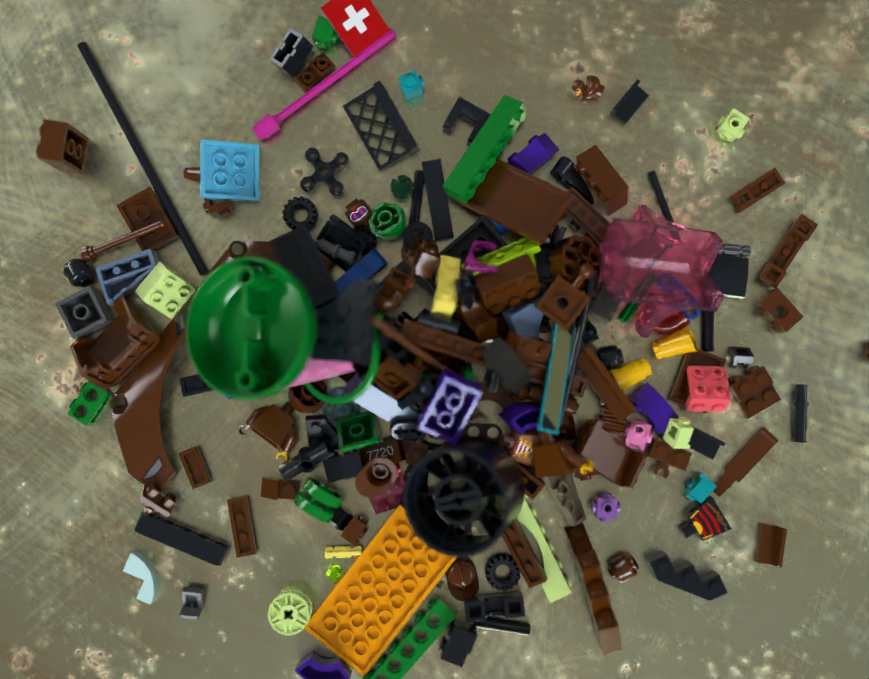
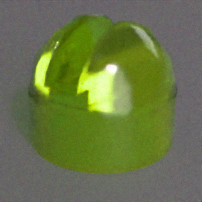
(333, 574)

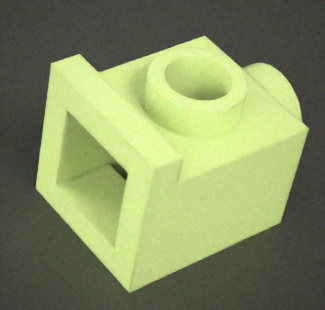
(678, 433)

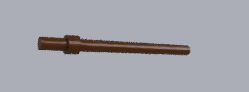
(390, 331)

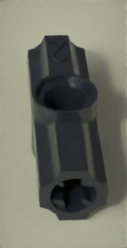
(306, 459)

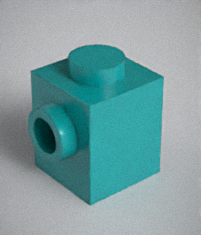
(411, 85)

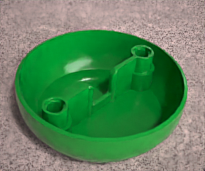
(251, 328)

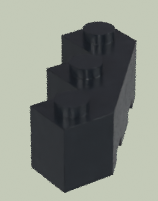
(685, 577)

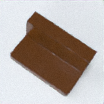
(771, 544)

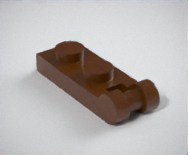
(758, 189)

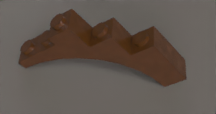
(596, 591)

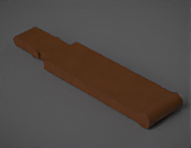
(745, 460)

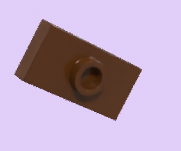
(195, 467)

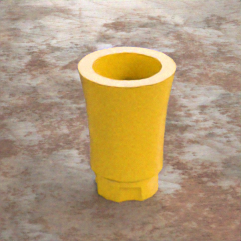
(675, 344)
(631, 373)

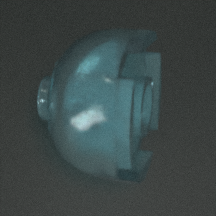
(339, 411)

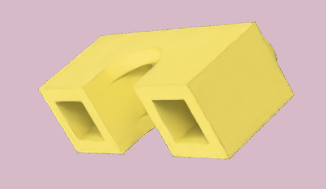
(445, 293)

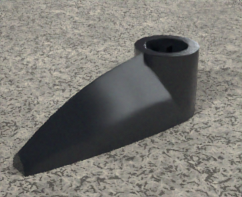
(569, 177)

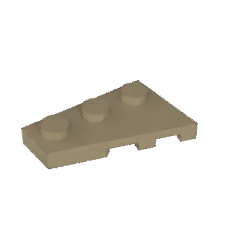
(566, 497)

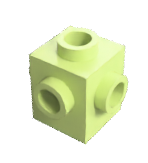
(732, 125)

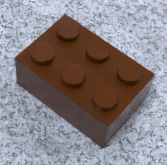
(62, 146)
(509, 286)

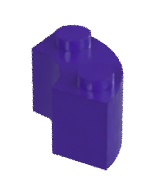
(535, 155)
(653, 407)
(521, 416)
(319, 668)

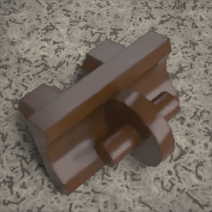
(153, 501)

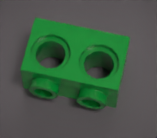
(93, 406)

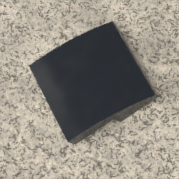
(730, 275)

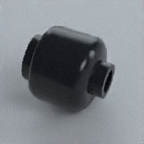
(78, 272)
(610, 357)

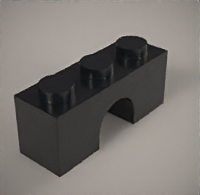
(506, 604)

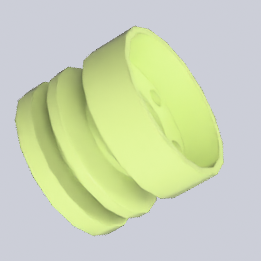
(292, 599)

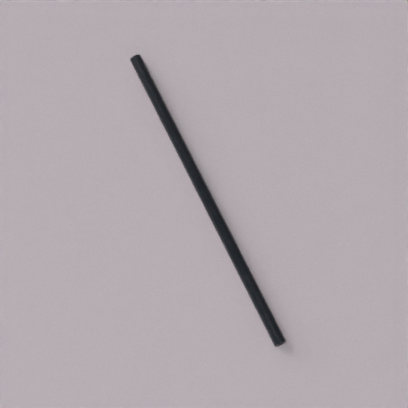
(143, 159)

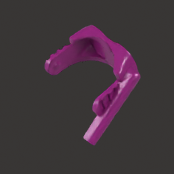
(472, 264)

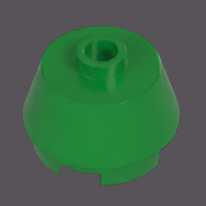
(387, 221)

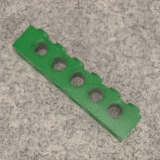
(420, 644)

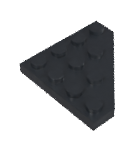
(346, 325)

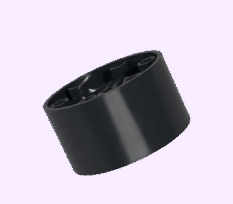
(449, 501)

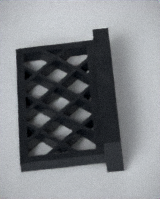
(395, 118)

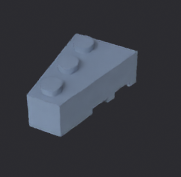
(126, 274)

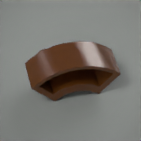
(475, 322)

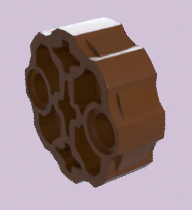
(570, 255)

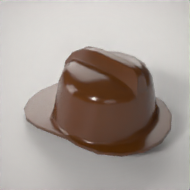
(376, 477)
(462, 578)

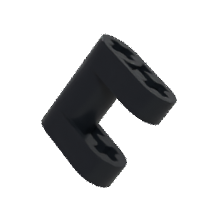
(469, 112)

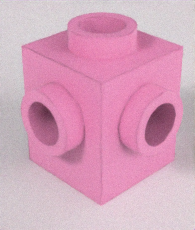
(638, 434)

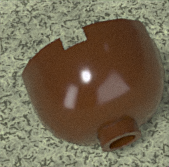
(304, 400)

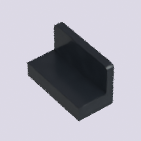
(629, 103)
(704, 443)

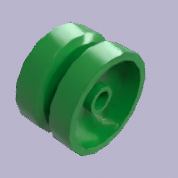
(318, 500)

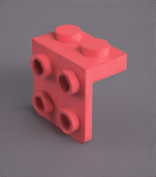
(708, 389)

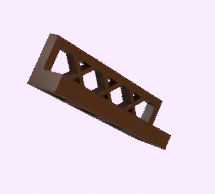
(604, 385)
(523, 555)

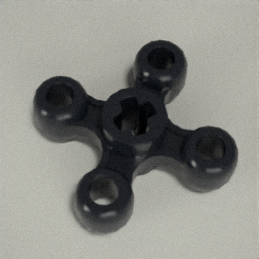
(319, 166)

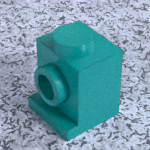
(699, 488)

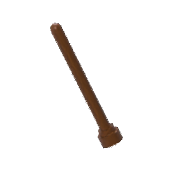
(89, 253)

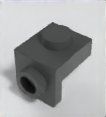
(192, 602)

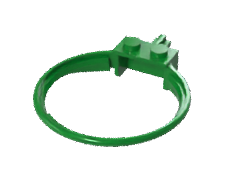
(373, 369)

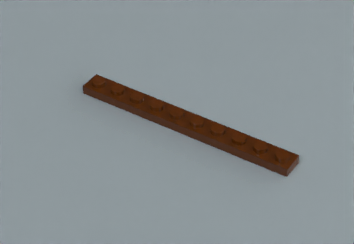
(471, 352)

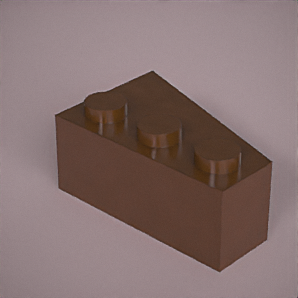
(603, 179)

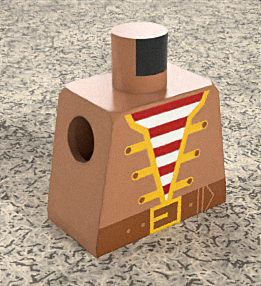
(521, 445)

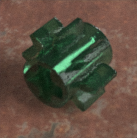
(402, 187)

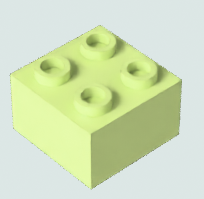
(165, 290)

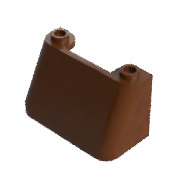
(117, 347)

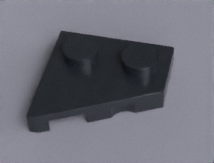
(320, 429)

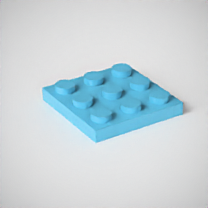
(229, 171)

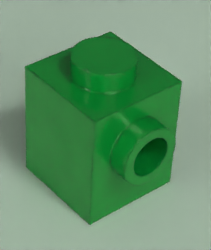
(324, 34)

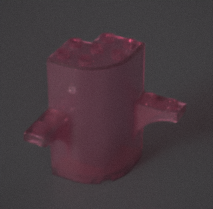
(659, 267)

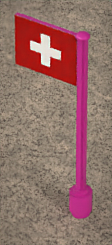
(362, 33)

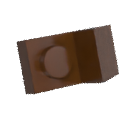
(280, 488)

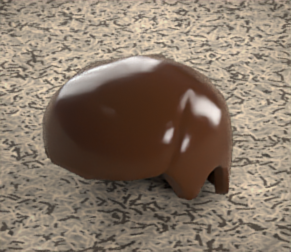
(388, 299)

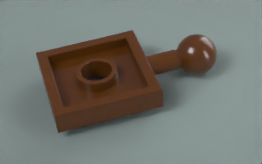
(576, 299)

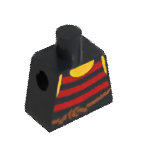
(705, 520)

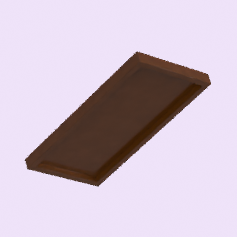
(519, 201)

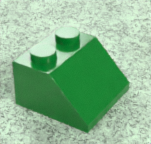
(358, 431)

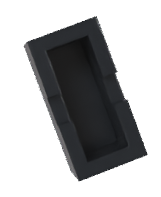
(291, 52)

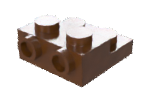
(397, 379)
(753, 391)

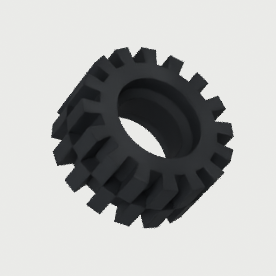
(300, 203)
(502, 584)

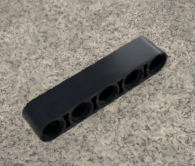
(181, 538)

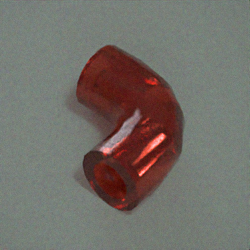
(672, 323)

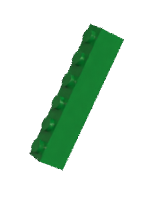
(485, 149)

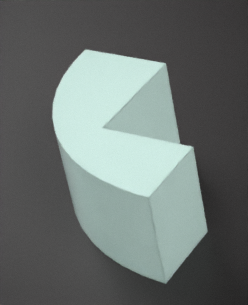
(143, 568)

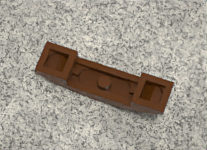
(787, 250)

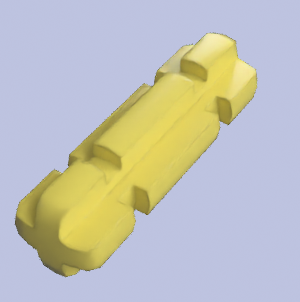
(342, 551)

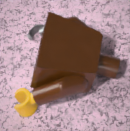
(273, 426)
(557, 458)

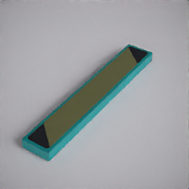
(556, 379)

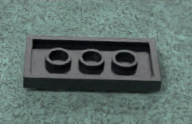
(300, 255)

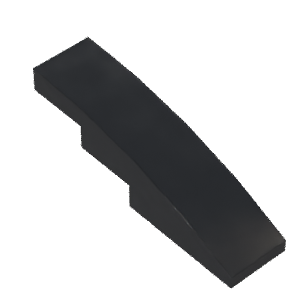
(437, 199)

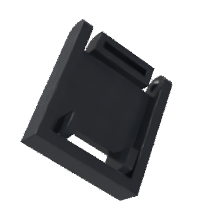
(341, 233)

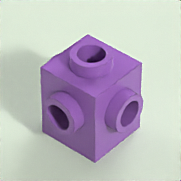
(600, 502)

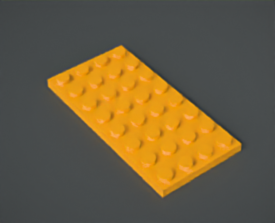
(378, 594)

